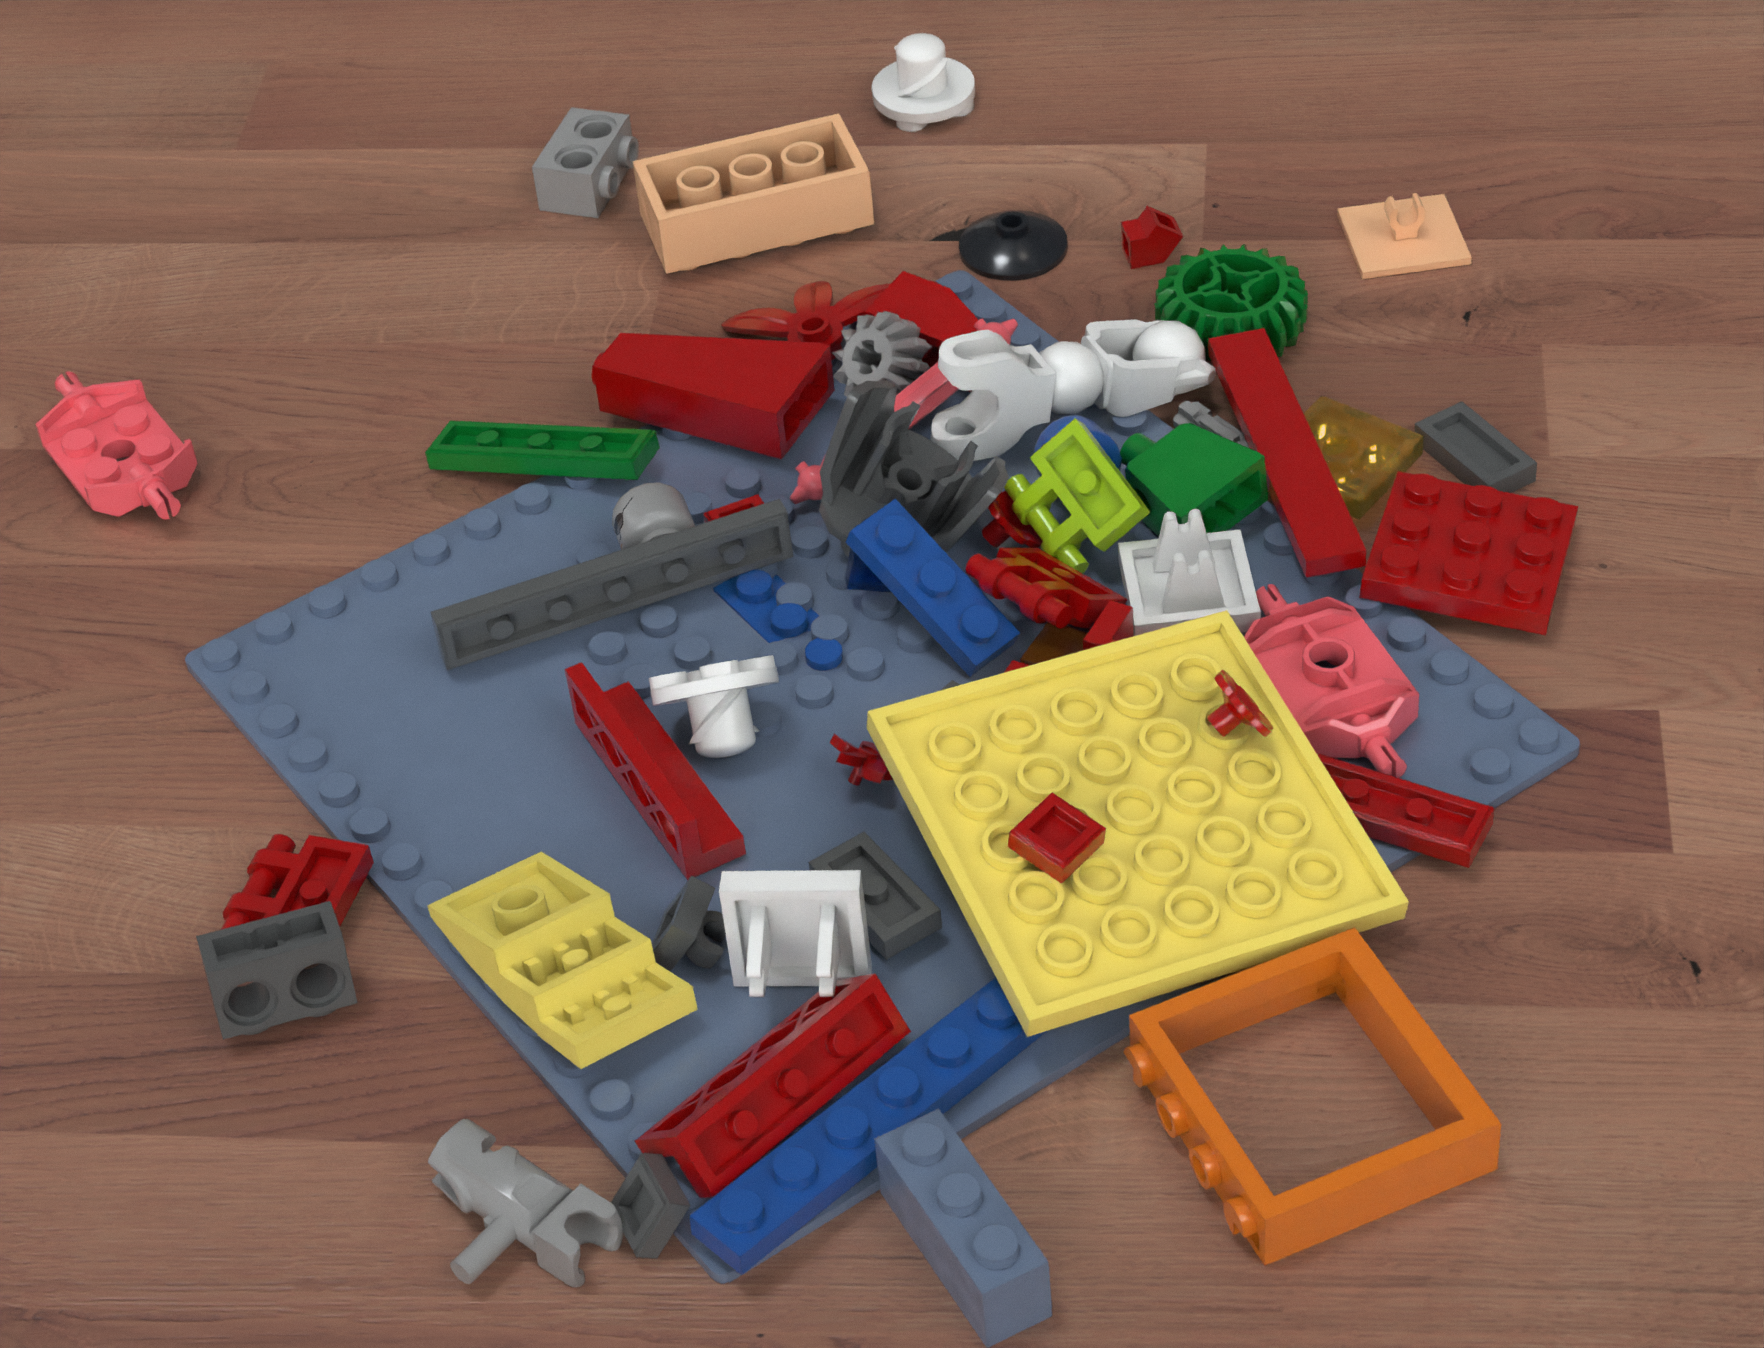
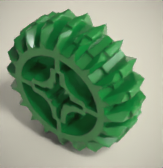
(1234, 294)

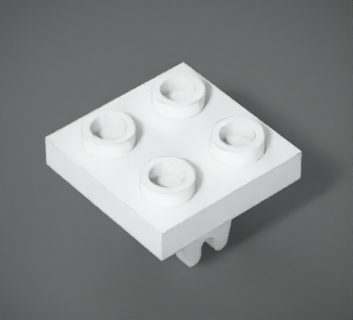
(1187, 576)
(795, 928)

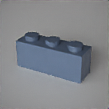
(964, 1228)

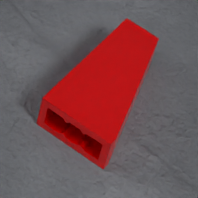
(716, 387)

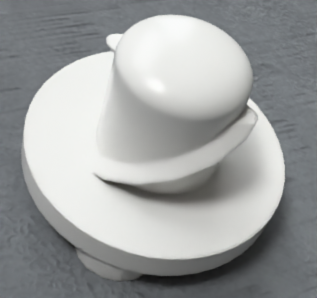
(923, 84)
(717, 702)

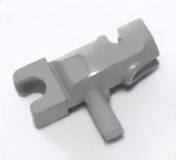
(519, 1205)

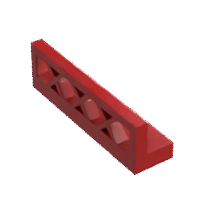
(654, 774)
(777, 1083)

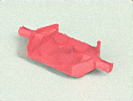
(110, 423)
(1344, 708)

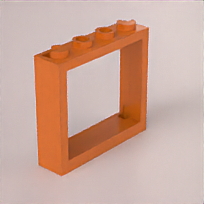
(1283, 1224)

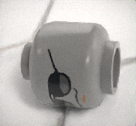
(649, 513)

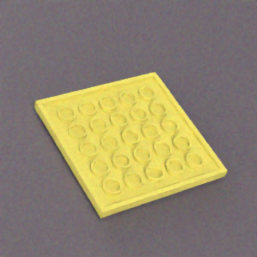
(1209, 840)

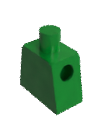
(1195, 471)

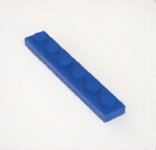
(839, 1144)

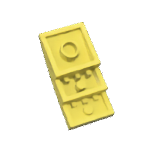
(562, 958)

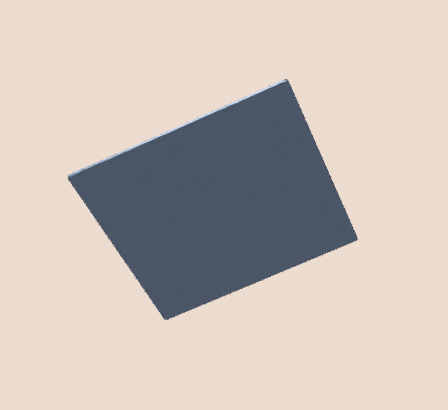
(489, 768)

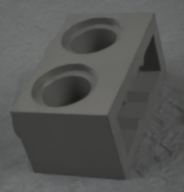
(274, 959)

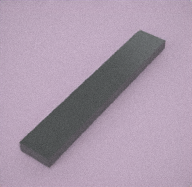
(612, 584)

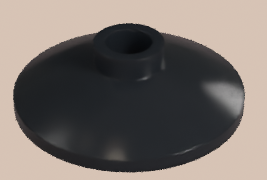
(1013, 245)

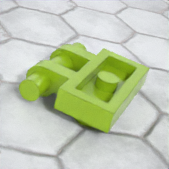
(1088, 485)

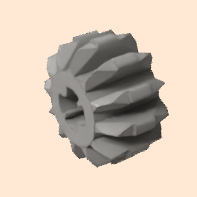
(882, 351)

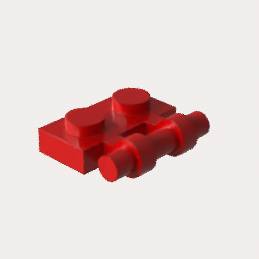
(1042, 586)
(318, 874)

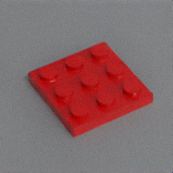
(1470, 552)

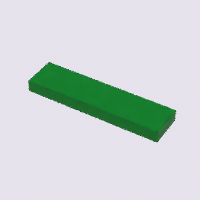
(543, 449)

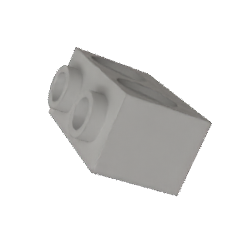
(584, 162)

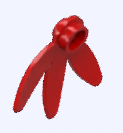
(815, 316)

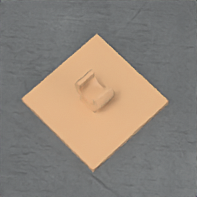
(1403, 236)

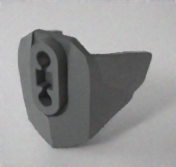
(880, 460)

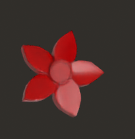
(865, 760)

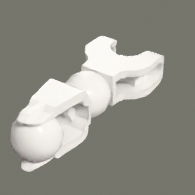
(1116, 366)

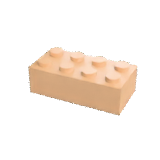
(753, 193)

